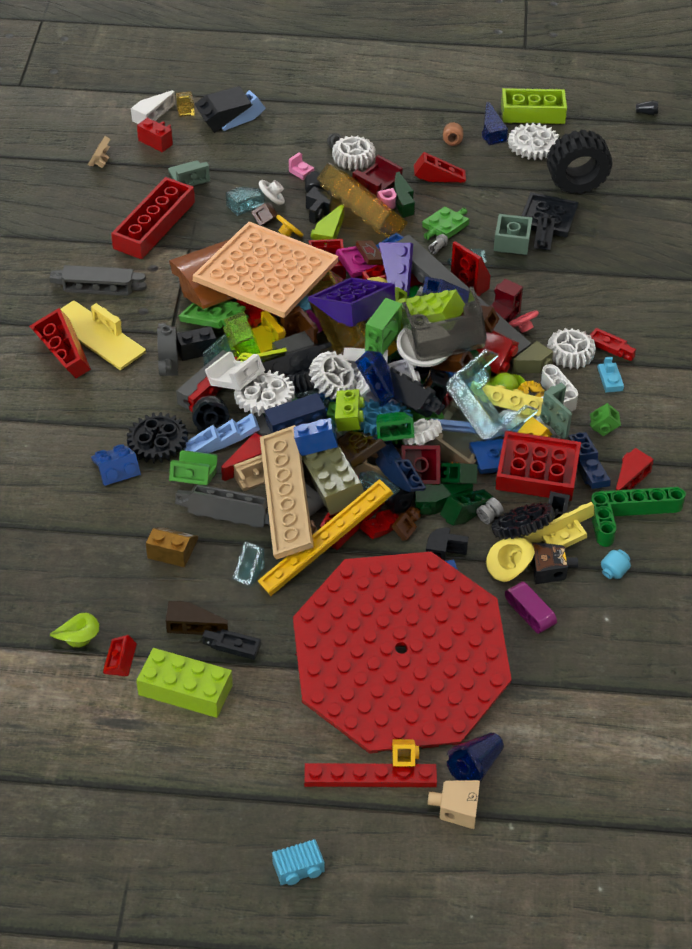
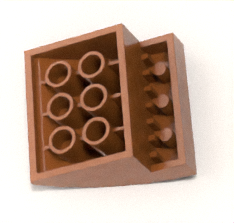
(186, 266)

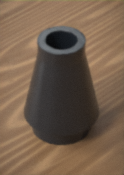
(648, 107)

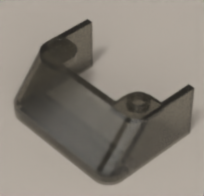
(446, 336)

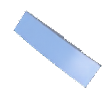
(226, 435)

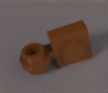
(404, 524)

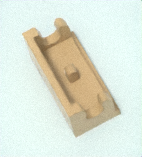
(249, 473)

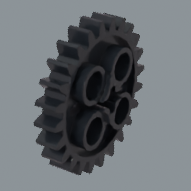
(157, 437)
(523, 520)

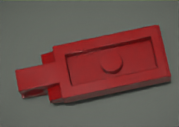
(612, 344)

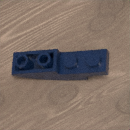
(588, 463)
(398, 470)

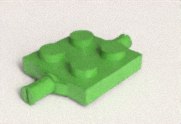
(445, 222)

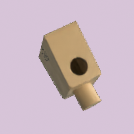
(457, 802)

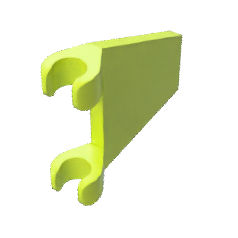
(263, 355)

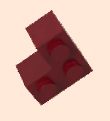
(508, 299)

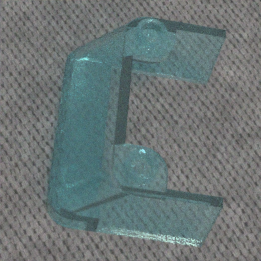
(467, 392)

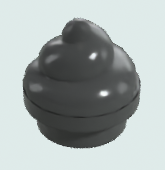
(332, 138)

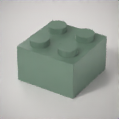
(512, 234)

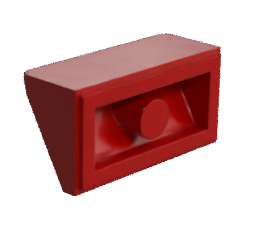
(120, 656)

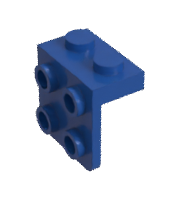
(116, 464)

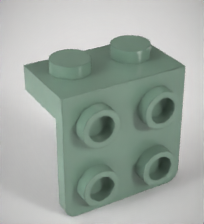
(554, 412)

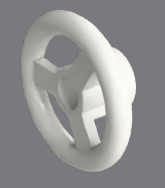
(272, 191)

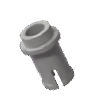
(441, 241)

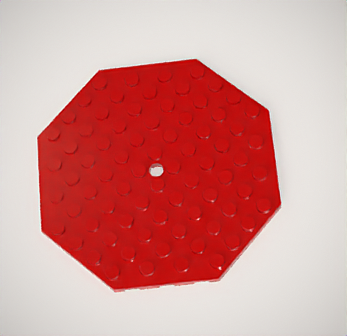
(372, 692)

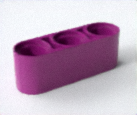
(530, 607)

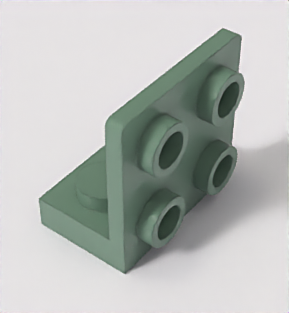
(191, 173)

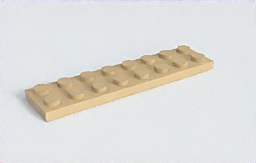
(286, 494)

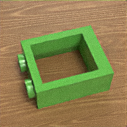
(382, 327)

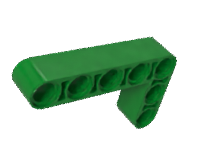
(631, 502)

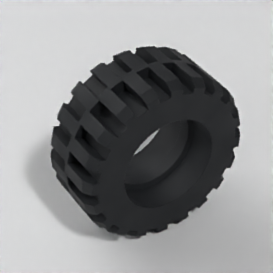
(575, 146)

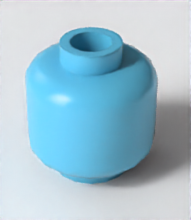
(615, 564)

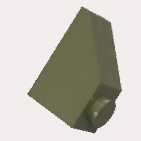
(533, 359)

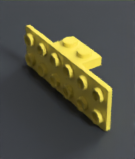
(103, 334)

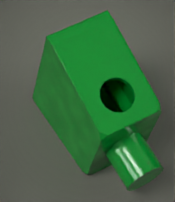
(393, 426)

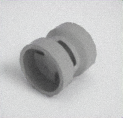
(492, 509)

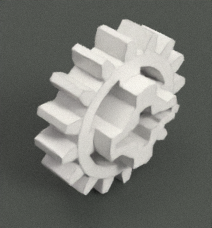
(424, 431)

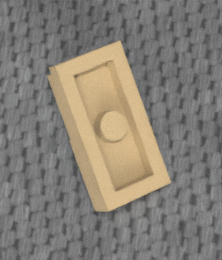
(99, 156)

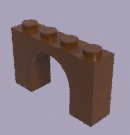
(458, 361)

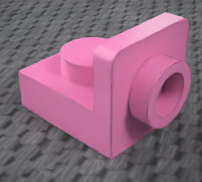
(298, 167)

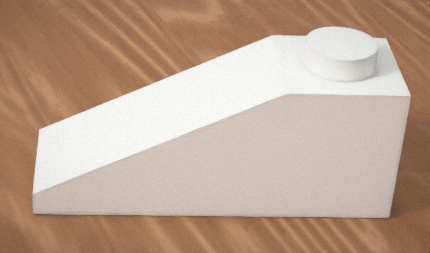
(153, 107)

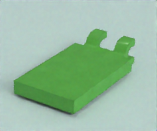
(211, 316)

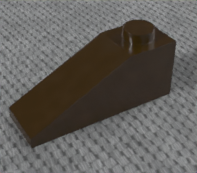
(192, 619)

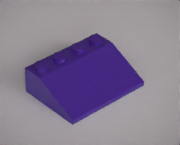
(353, 299)

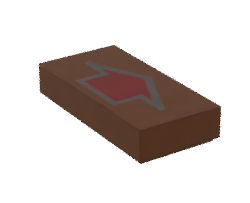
(369, 252)

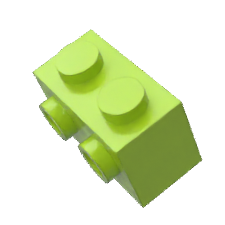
(349, 410)

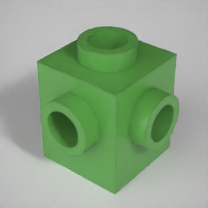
(605, 419)

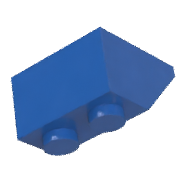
(315, 436)

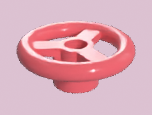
(523, 322)

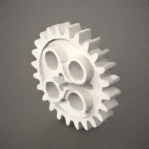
(532, 140)
(265, 392)

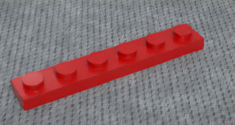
(369, 775)

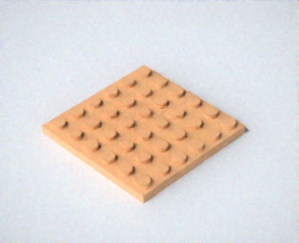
(265, 269)

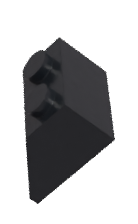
(194, 342)

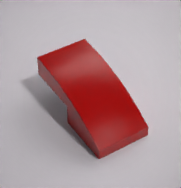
(380, 525)

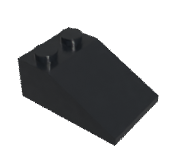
(222, 107)

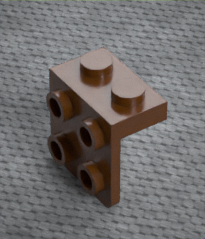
(299, 321)

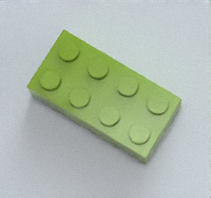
(533, 106)
(435, 305)
(184, 682)

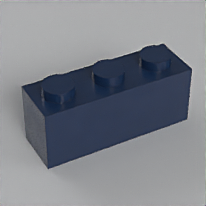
(295, 413)

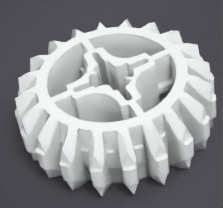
(353, 153)
(571, 348)
(332, 374)

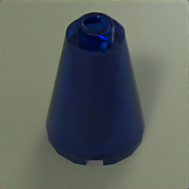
(475, 757)

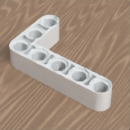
(550, 377)

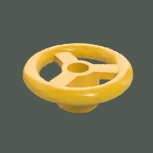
(287, 228)

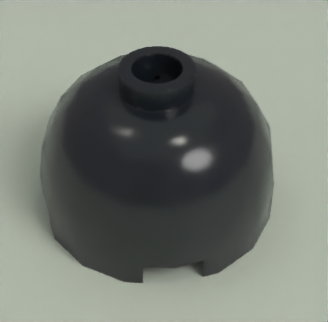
(208, 412)

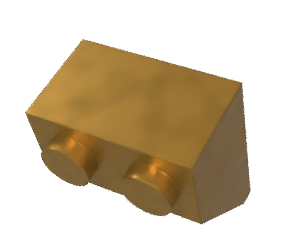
(170, 546)

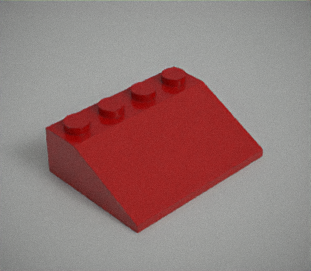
(537, 465)

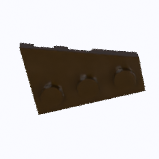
(357, 447)

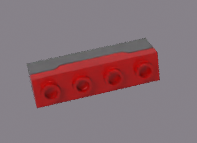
(198, 386)

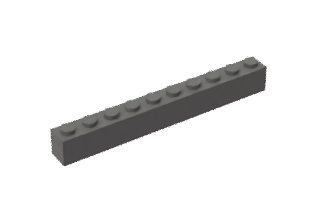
(427, 265)

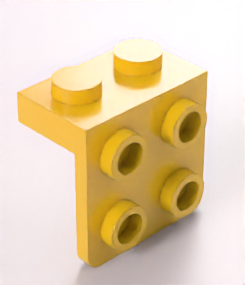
(268, 332)

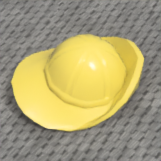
(509, 558)

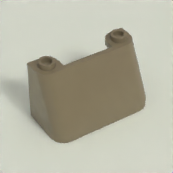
(455, 445)

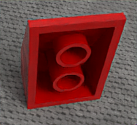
(470, 268)

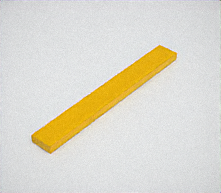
(326, 537)

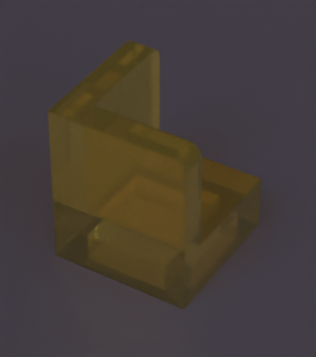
(185, 104)

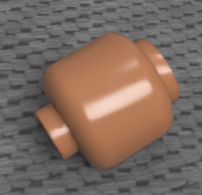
(453, 134)

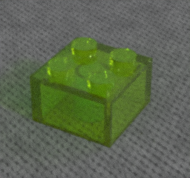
(241, 335)

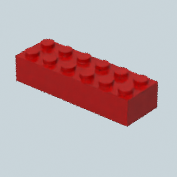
(153, 218)

